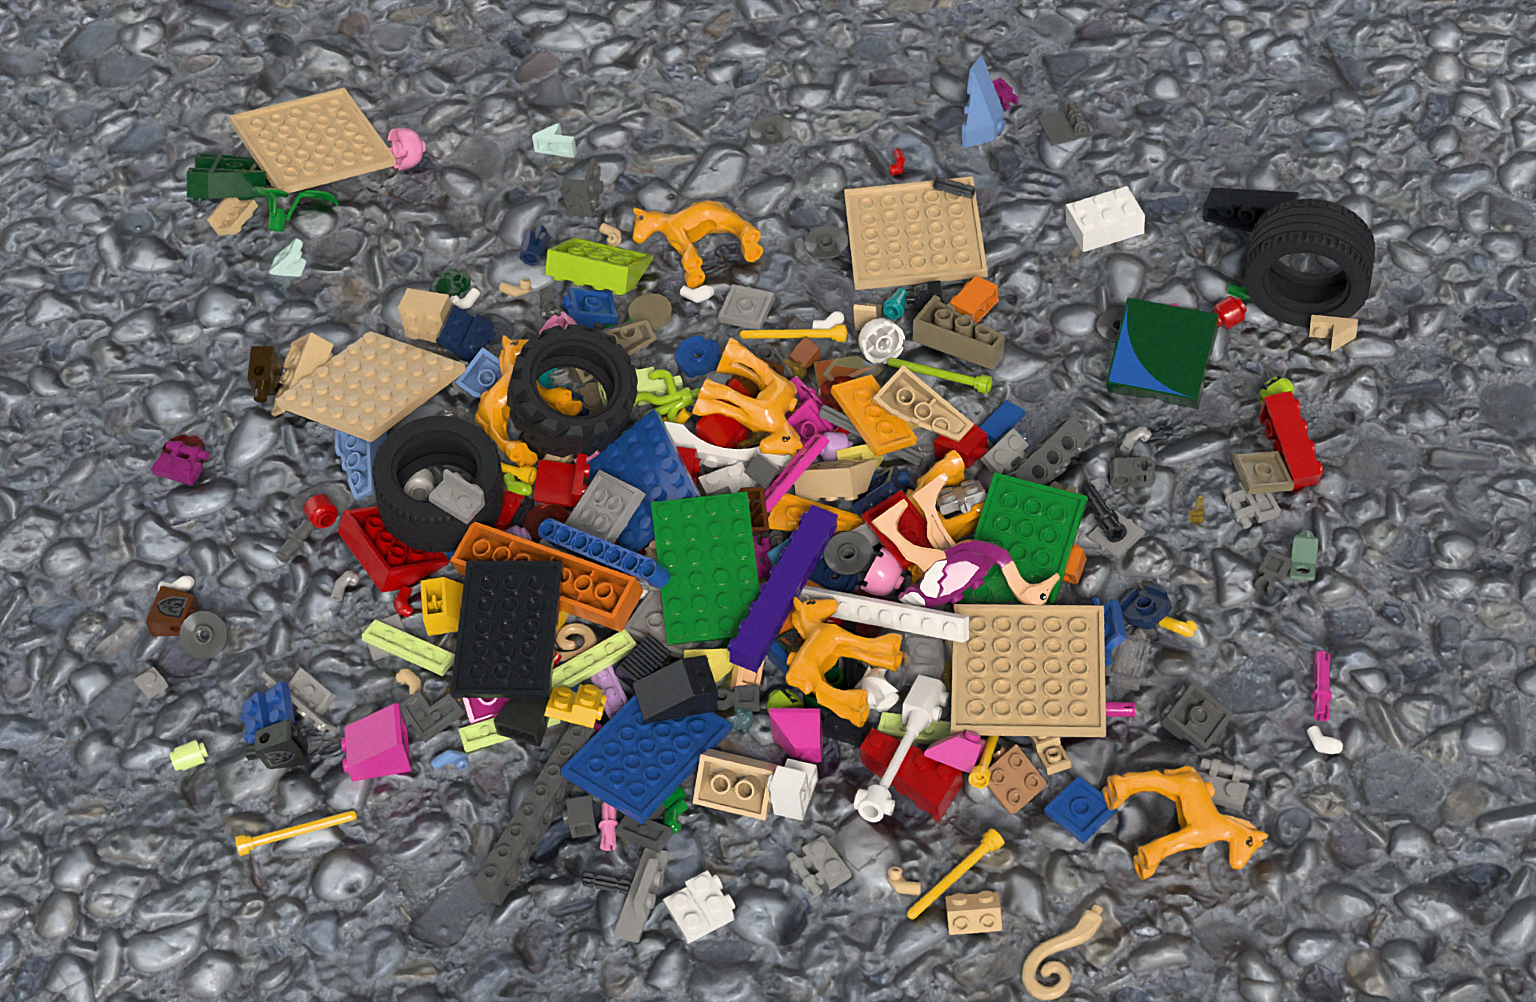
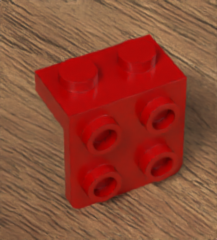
(561, 482)

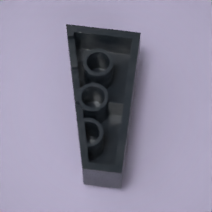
(1241, 207)

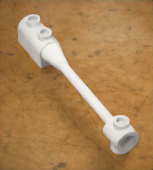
(918, 712)

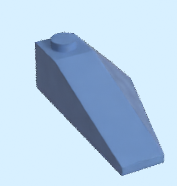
(983, 108)
(480, 374)
(358, 461)

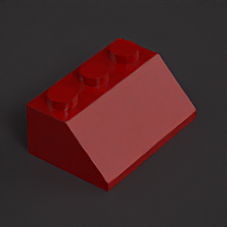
(723, 430)

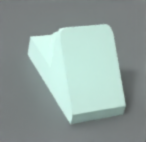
(554, 143)
(289, 260)

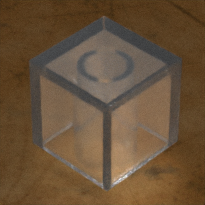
(921, 656)

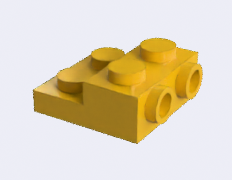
(579, 707)

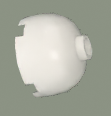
(881, 340)

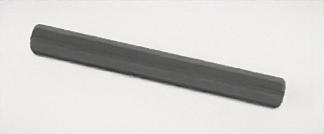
(842, 420)

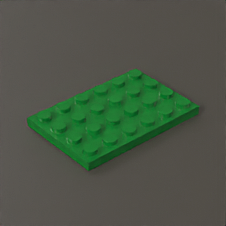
(1035, 527)
(710, 565)

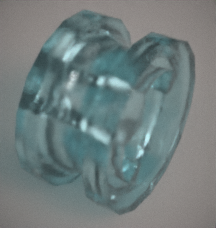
(743, 721)

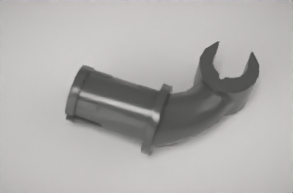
(547, 299)

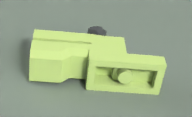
(655, 387)

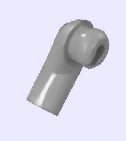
(1132, 436)
(342, 582)

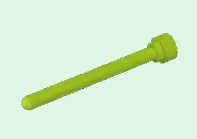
(981, 383)

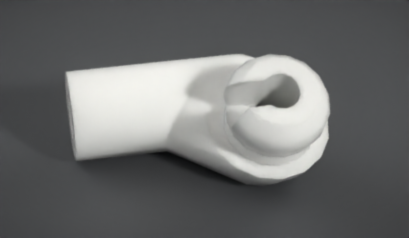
(697, 295)
(467, 301)
(834, 319)
(182, 584)
(1322, 743)

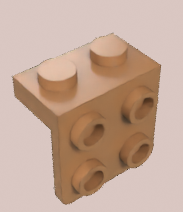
(1013, 778)

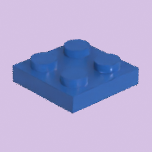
(1079, 810)

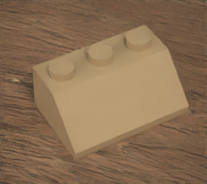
(835, 479)
(734, 784)

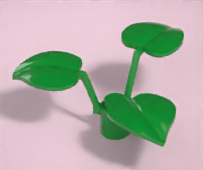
(277, 216)

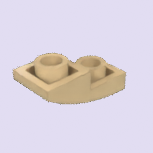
(1050, 753)

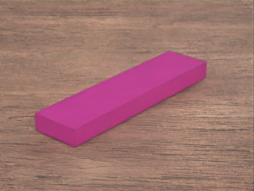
(794, 469)

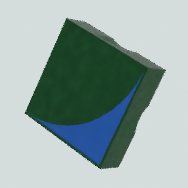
(1162, 352)

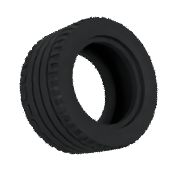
(1317, 229)
(427, 444)

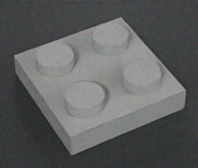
(746, 307)

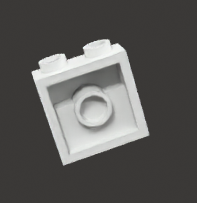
(700, 906)

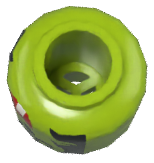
(1274, 386)
(784, 699)

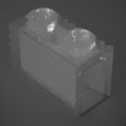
(1129, 662)

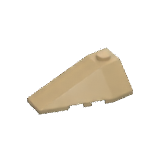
(301, 360)
(919, 404)

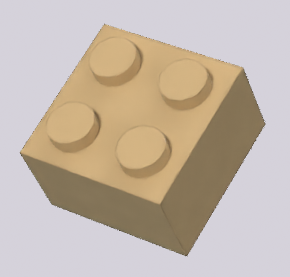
(423, 313)

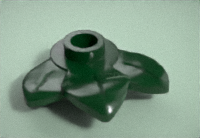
(451, 283)

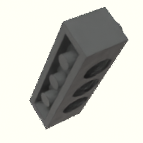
(1066, 431)

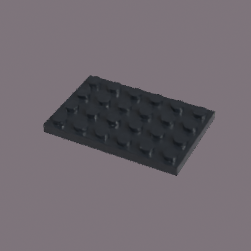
(507, 629)

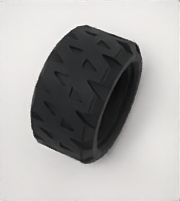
(582, 350)

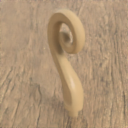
(574, 628)
(1079, 934)

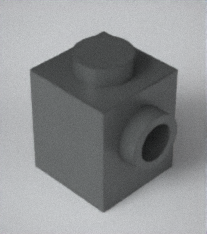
(762, 470)
(580, 816)

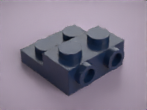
(465, 333)
(879, 490)

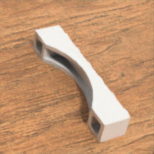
(716, 456)

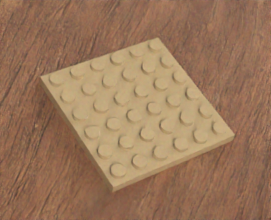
(312, 141)
(913, 235)
(370, 386)
(1030, 671)

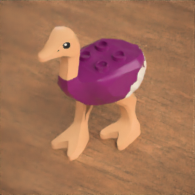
(951, 565)

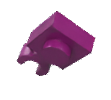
(1005, 93)

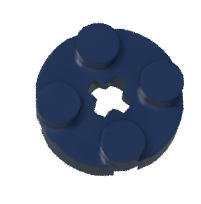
(843, 583)
(1157, 606)

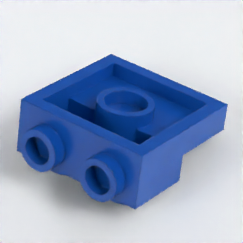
(590, 306)
(266, 710)

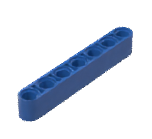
(604, 553)

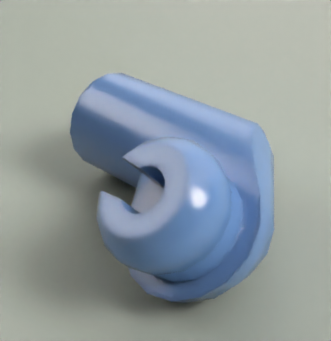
(450, 756)

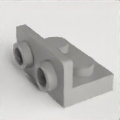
(458, 497)

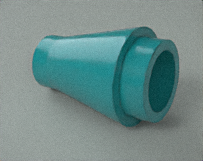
(895, 305)

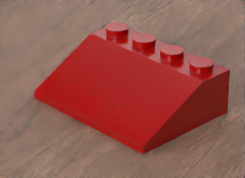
(382, 555)

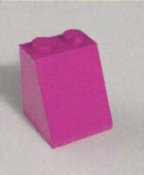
(377, 745)

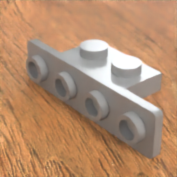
(309, 696)
(641, 895)

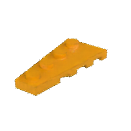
(789, 509)

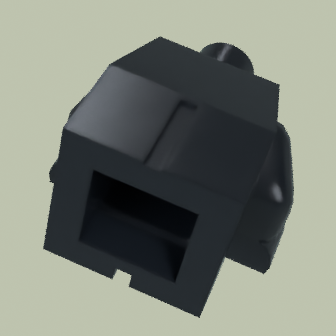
(924, 293)

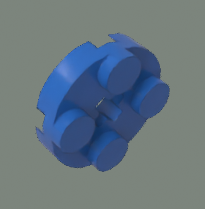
(699, 366)

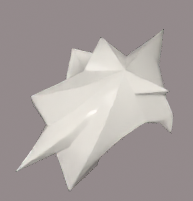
(880, 692)

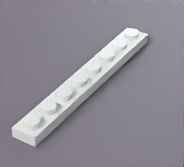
(894, 614)

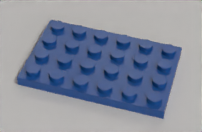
(650, 462)
(641, 763)

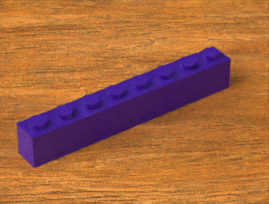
(785, 582)

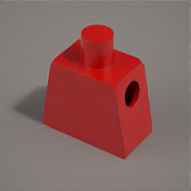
(970, 447)

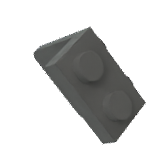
(582, 195)

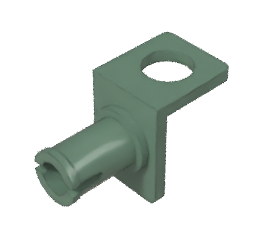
(1304, 555)

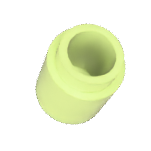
(188, 755)

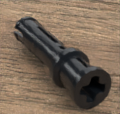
(1106, 518)

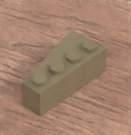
(957, 334)
(630, 335)

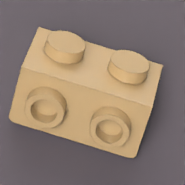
(231, 215)
(973, 913)

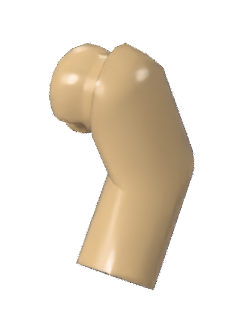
(614, 234)
(407, 677)
(900, 884)

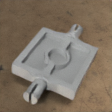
(961, 497)

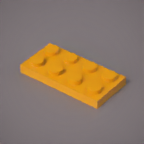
(876, 426)

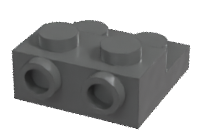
(1195, 716)

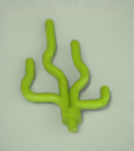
(670, 403)

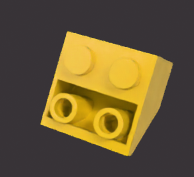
(441, 605)

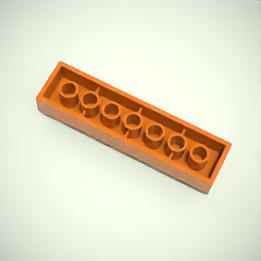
(587, 588)

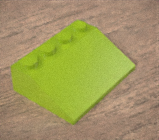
(596, 265)

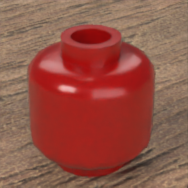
(1230, 312)
(320, 511)

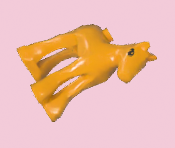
(693, 224)
(494, 412)
(761, 414)
(959, 525)
(823, 648)
(1196, 815)

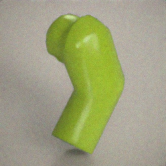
(516, 486)

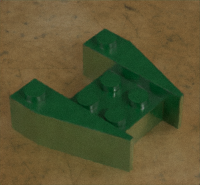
(224, 177)

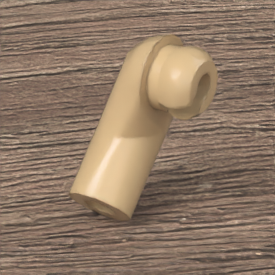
(516, 291)

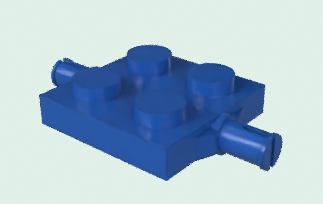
(1113, 626)

